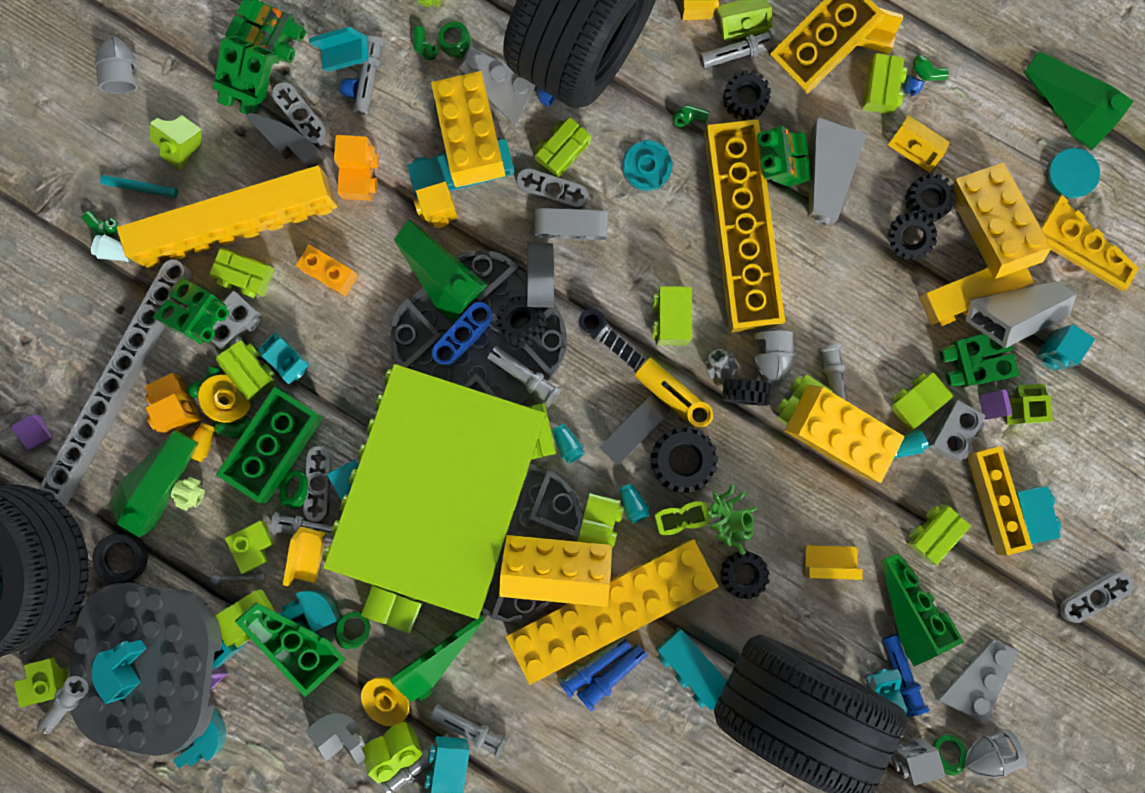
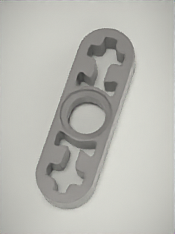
(283, 104)
(572, 188)
(324, 503)
(1107, 581)

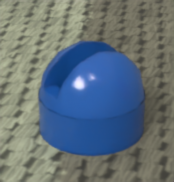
(912, 84)
(348, 87)
(545, 98)

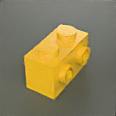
(436, 205)

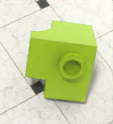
(176, 139)
(1030, 406)
(249, 546)
(41, 682)

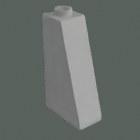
(832, 165)
(1020, 312)

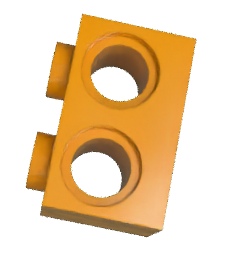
(327, 270)

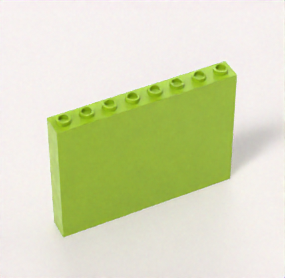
(434, 491)

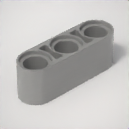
(570, 224)

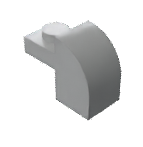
(334, 733)

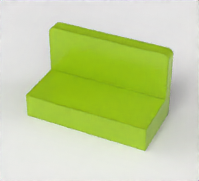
(744, 18)

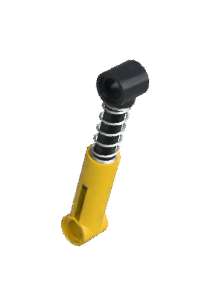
(647, 371)

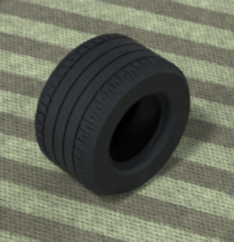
(573, 44)
(40, 567)
(809, 718)

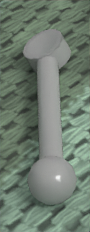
(215, 579)

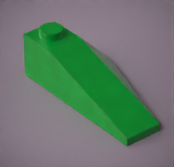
(1082, 101)
(441, 274)
(148, 487)
(919, 623)
(292, 648)
(424, 672)

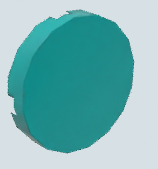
(647, 165)
(1073, 173)

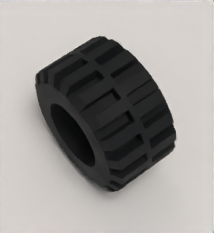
(705, 452)

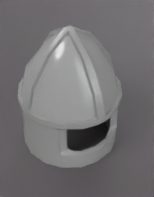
(115, 67)
(774, 355)
(992, 756)

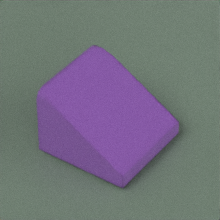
(995, 404)
(32, 431)

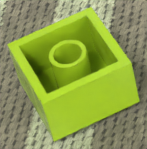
(674, 316)

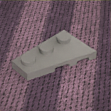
(504, 88)
(981, 681)

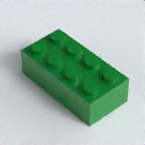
(270, 445)

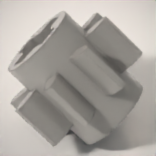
(721, 364)

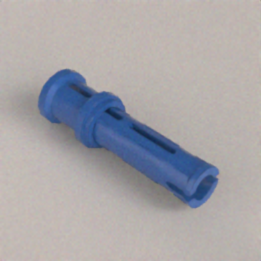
(584, 672)
(602, 685)
(909, 687)

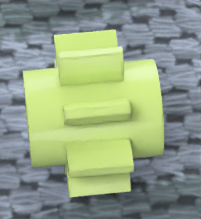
(187, 493)

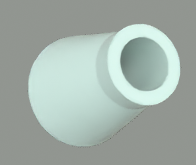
(108, 248)

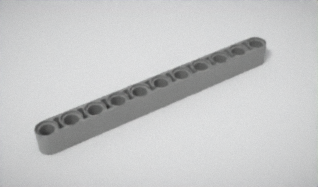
(102, 392)

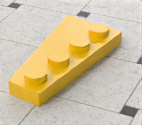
(1085, 246)

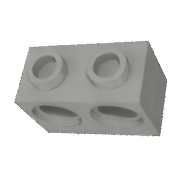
(236, 327)
(950, 427)
(918, 762)

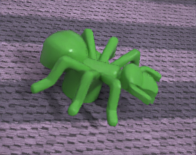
(737, 523)

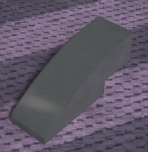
(287, 140)
(540, 275)
(634, 429)

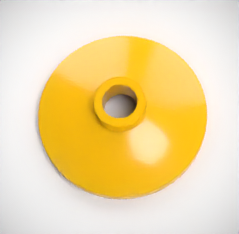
(222, 388)
(384, 702)

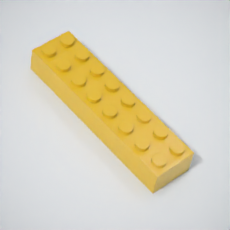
(228, 217)
(743, 227)
(633, 601)

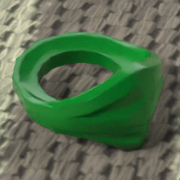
(458, 49)
(299, 497)
(345, 643)
(959, 767)

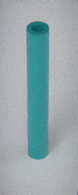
(139, 186)

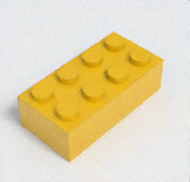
(825, 39)
(468, 129)
(1000, 220)
(844, 433)
(556, 570)

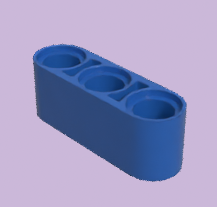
(467, 322)

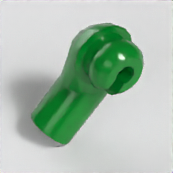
(422, 47)
(927, 71)
(688, 114)
(100, 227)
(193, 388)
(231, 430)

